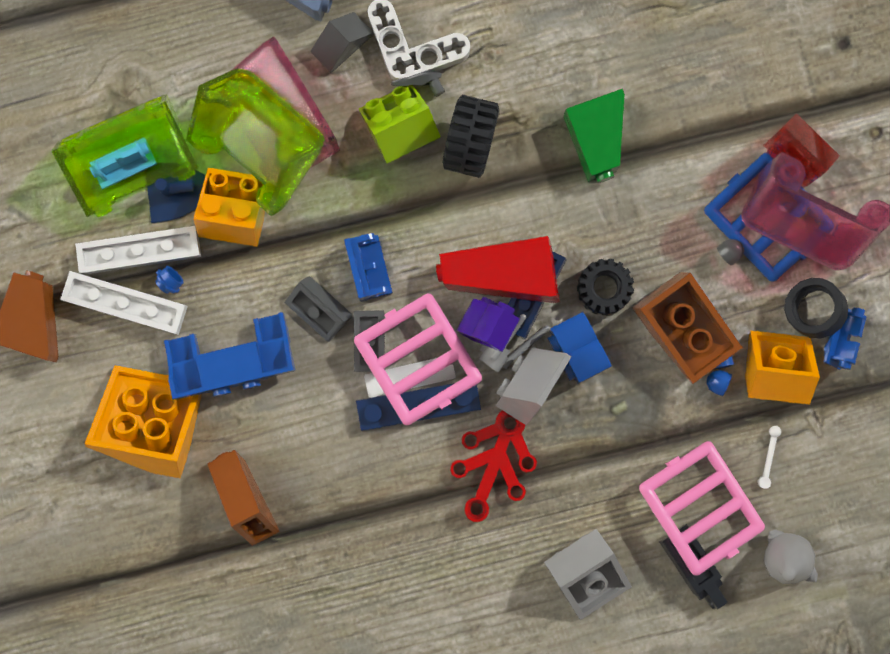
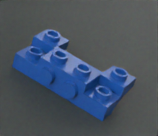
(229, 367)

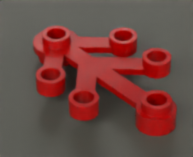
(496, 459)

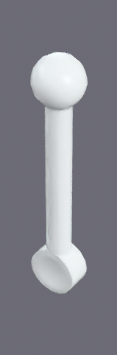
(764, 481)

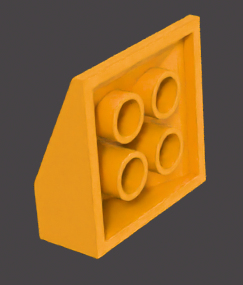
(143, 422)

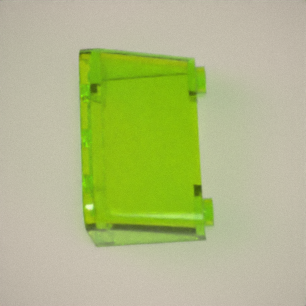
(154, 121)
(258, 131)

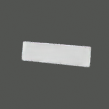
(399, 373)

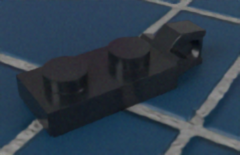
(704, 585)

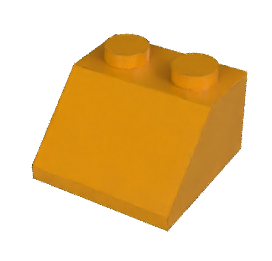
(781, 367)

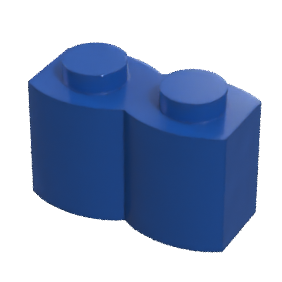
(579, 341)

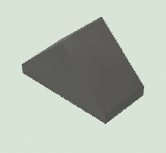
(340, 40)

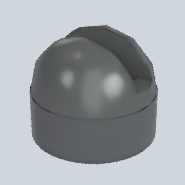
(731, 251)

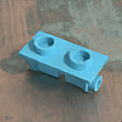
(122, 163)

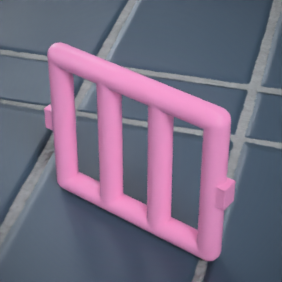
(378, 365)
(664, 513)

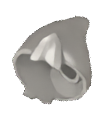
(790, 558)

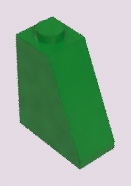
(597, 134)

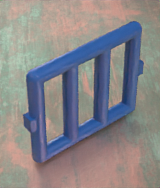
(733, 229)

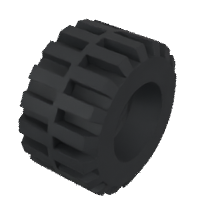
(470, 136)

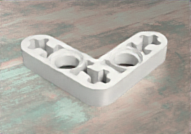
(403, 54)

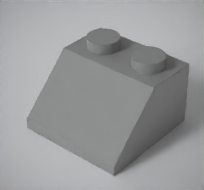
(531, 383)
(588, 574)

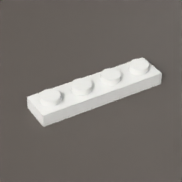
(138, 250)
(124, 302)

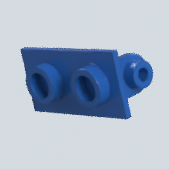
(839, 350)

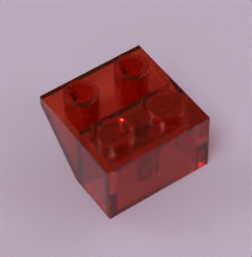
(805, 145)

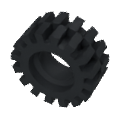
(618, 274)

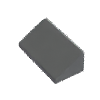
(318, 308)

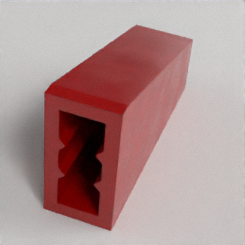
(505, 270)

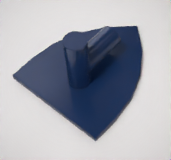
(174, 198)

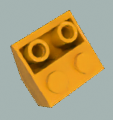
(229, 208)

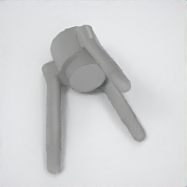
(497, 359)

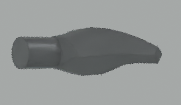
(421, 79)

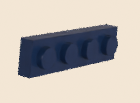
(379, 412)

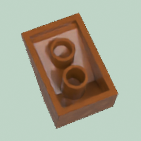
(687, 326)

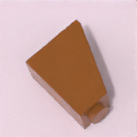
(29, 317)
(242, 498)

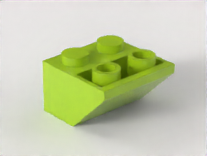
(399, 122)

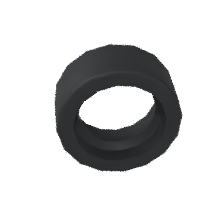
(800, 291)

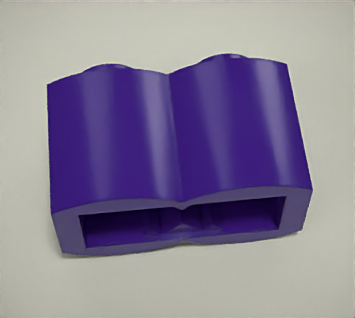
(488, 323)

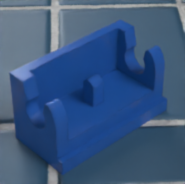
(368, 266)

